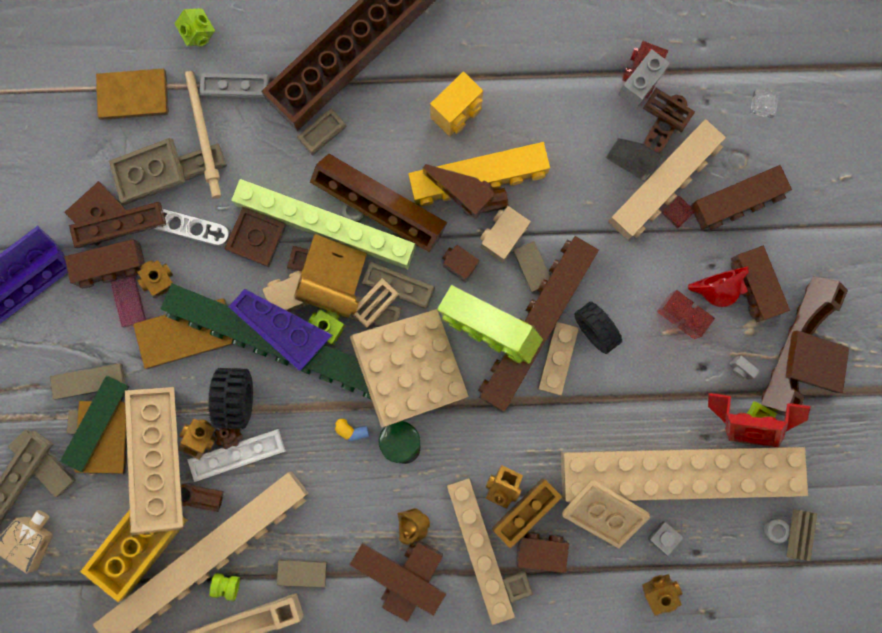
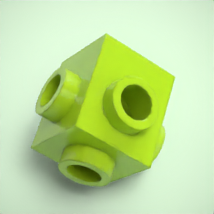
(194, 27)
(334, 326)

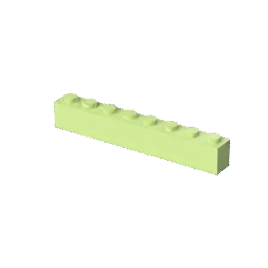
(324, 223)

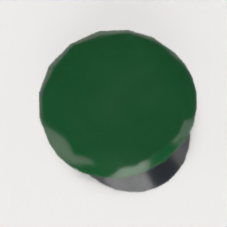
(400, 442)

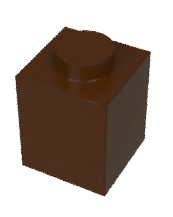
(460, 262)

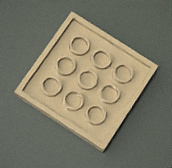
(409, 367)

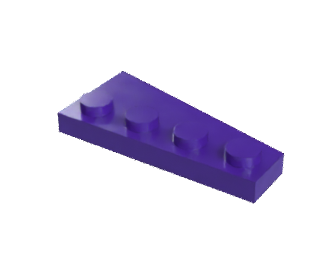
(284, 331)

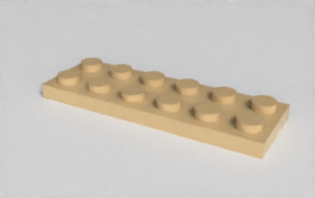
(153, 461)

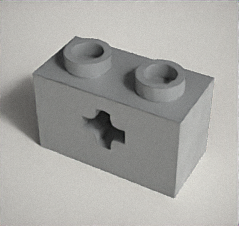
(644, 78)

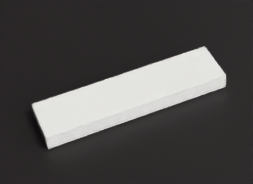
(234, 457)

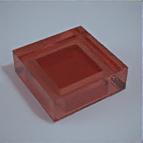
(678, 211)

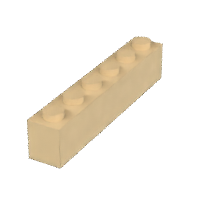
(667, 179)

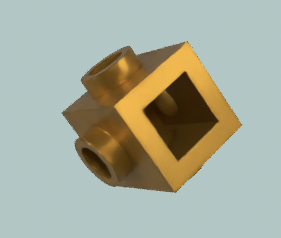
(161, 284)
(196, 438)
(504, 487)
(662, 594)

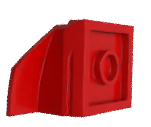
(754, 430)

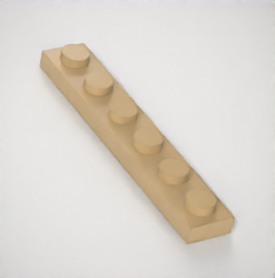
(480, 551)

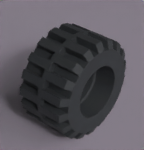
(230, 398)

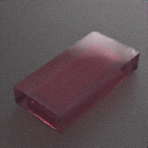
(128, 301)

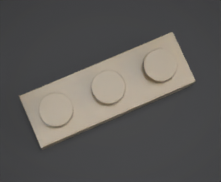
(558, 358)

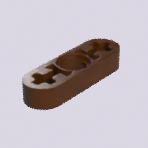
(658, 131)

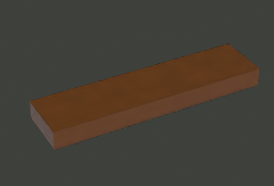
(117, 225)
(398, 579)

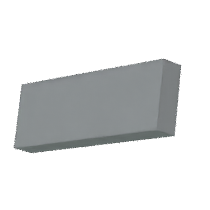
(233, 85)

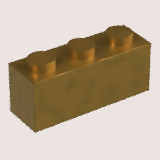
(526, 513)

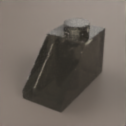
(634, 158)

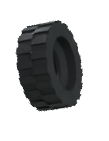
(598, 327)

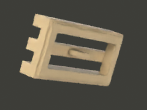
(385, 305)

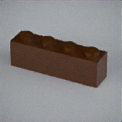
(741, 197)

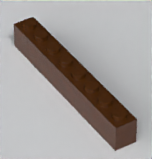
(543, 317)

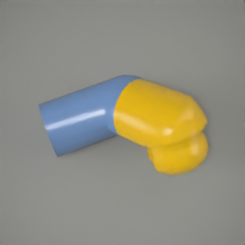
(350, 433)

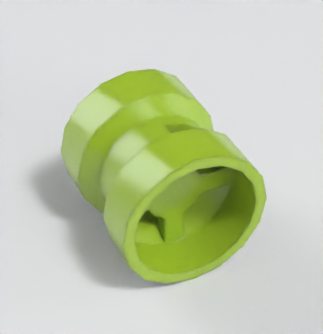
(224, 587)

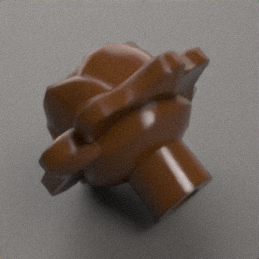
(228, 437)

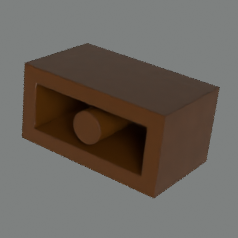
(542, 552)

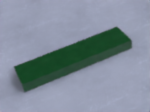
(94, 424)

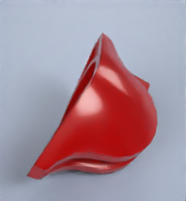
(722, 288)

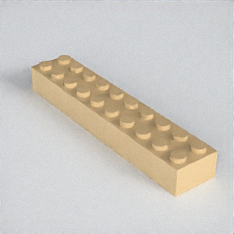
(688, 473)

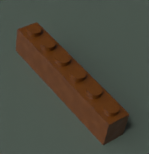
(378, 202)

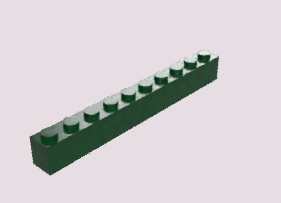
(223, 321)

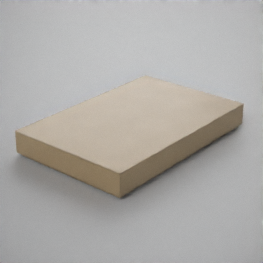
(606, 514)

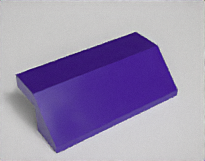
(28, 270)

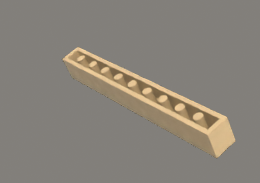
(204, 556)

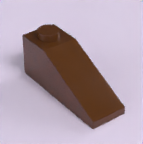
(463, 189)

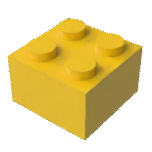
(456, 104)

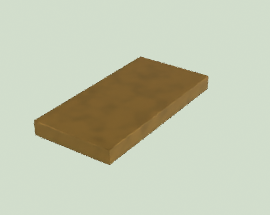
(167, 340)

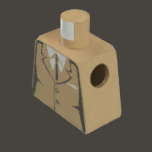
(26, 541)

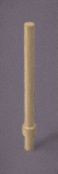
(211, 174)

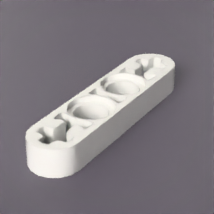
(187, 223)

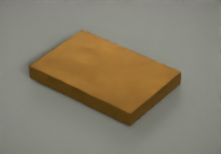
(132, 94)
(111, 451)

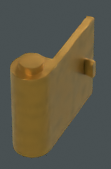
(330, 276)

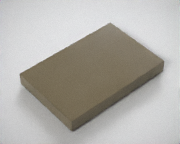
(147, 171)

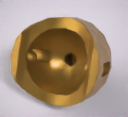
(412, 526)

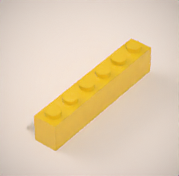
(496, 168)

